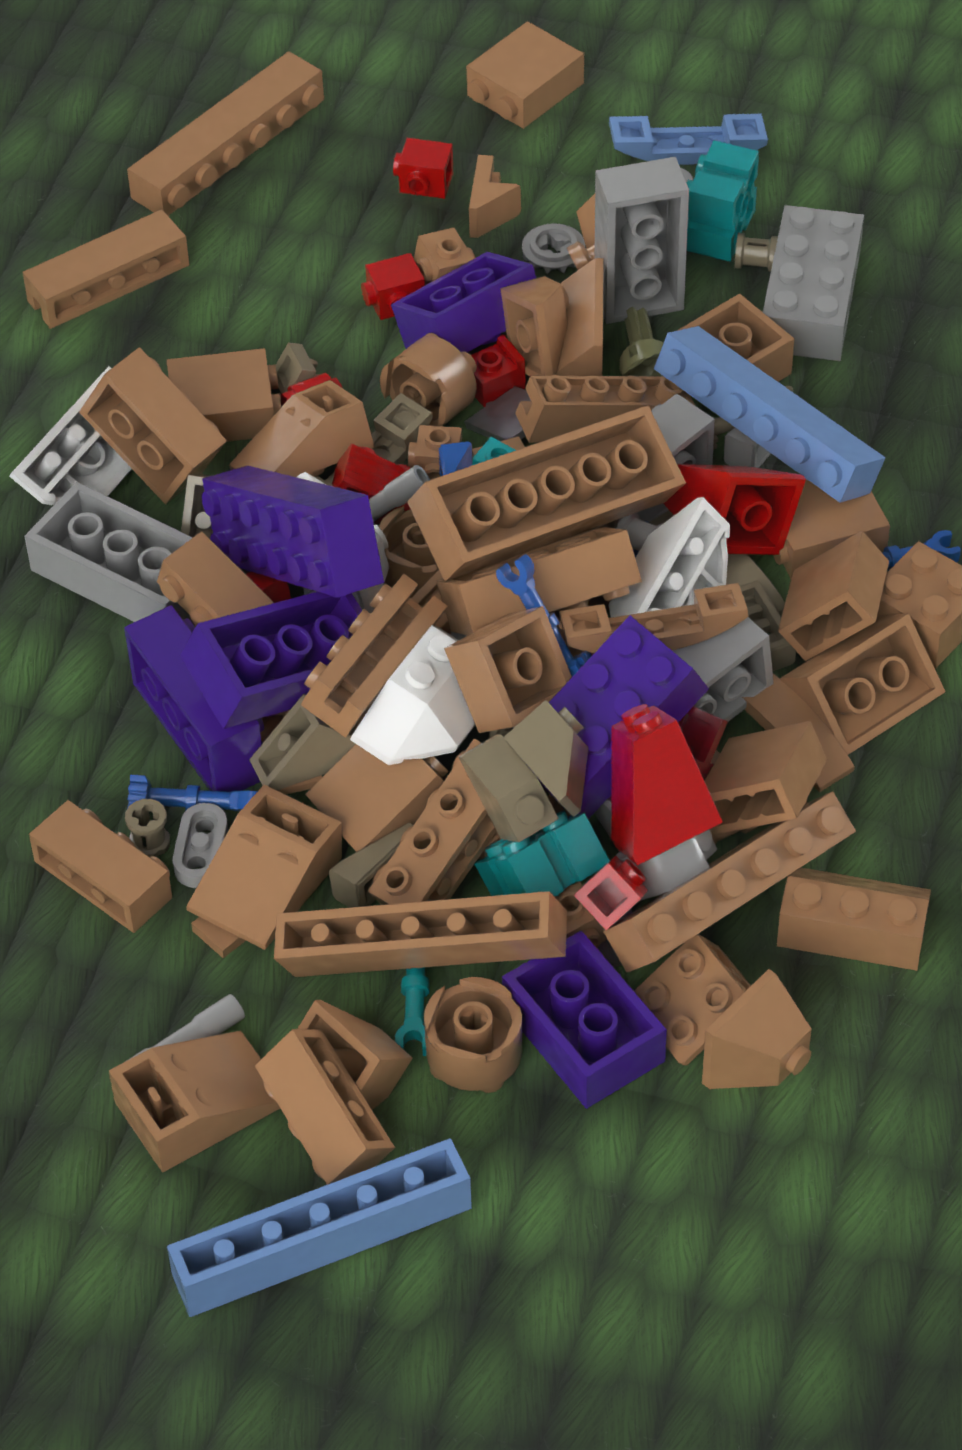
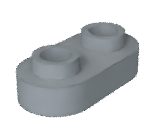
(193, 846)

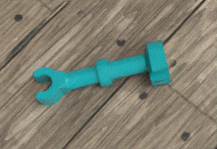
(414, 988)

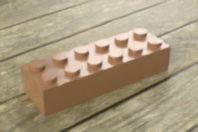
(545, 492)

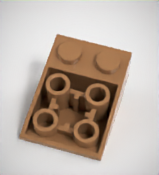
(308, 433)
(267, 865)
(191, 1095)

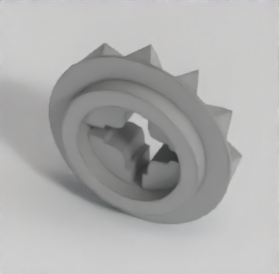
(558, 236)

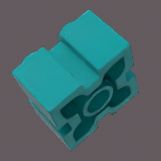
(721, 199)
(545, 860)

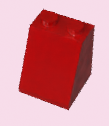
(751, 499)
(655, 786)

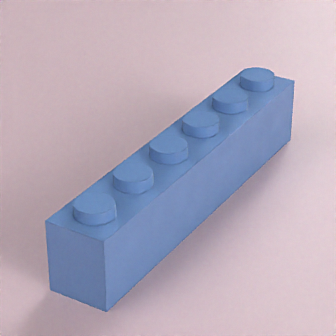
(769, 414)
(319, 1227)

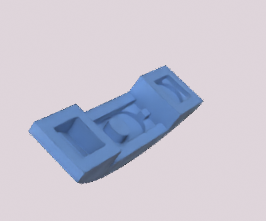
(636, 138)

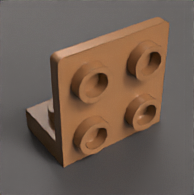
(691, 994)

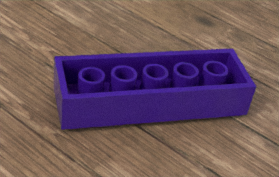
(294, 530)

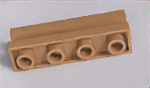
(106, 268)
(575, 402)
(367, 660)

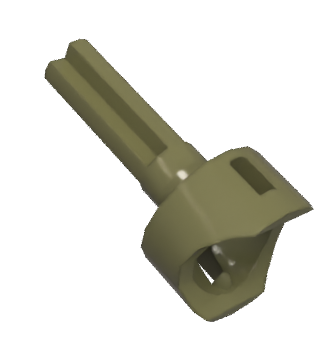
(643, 350)

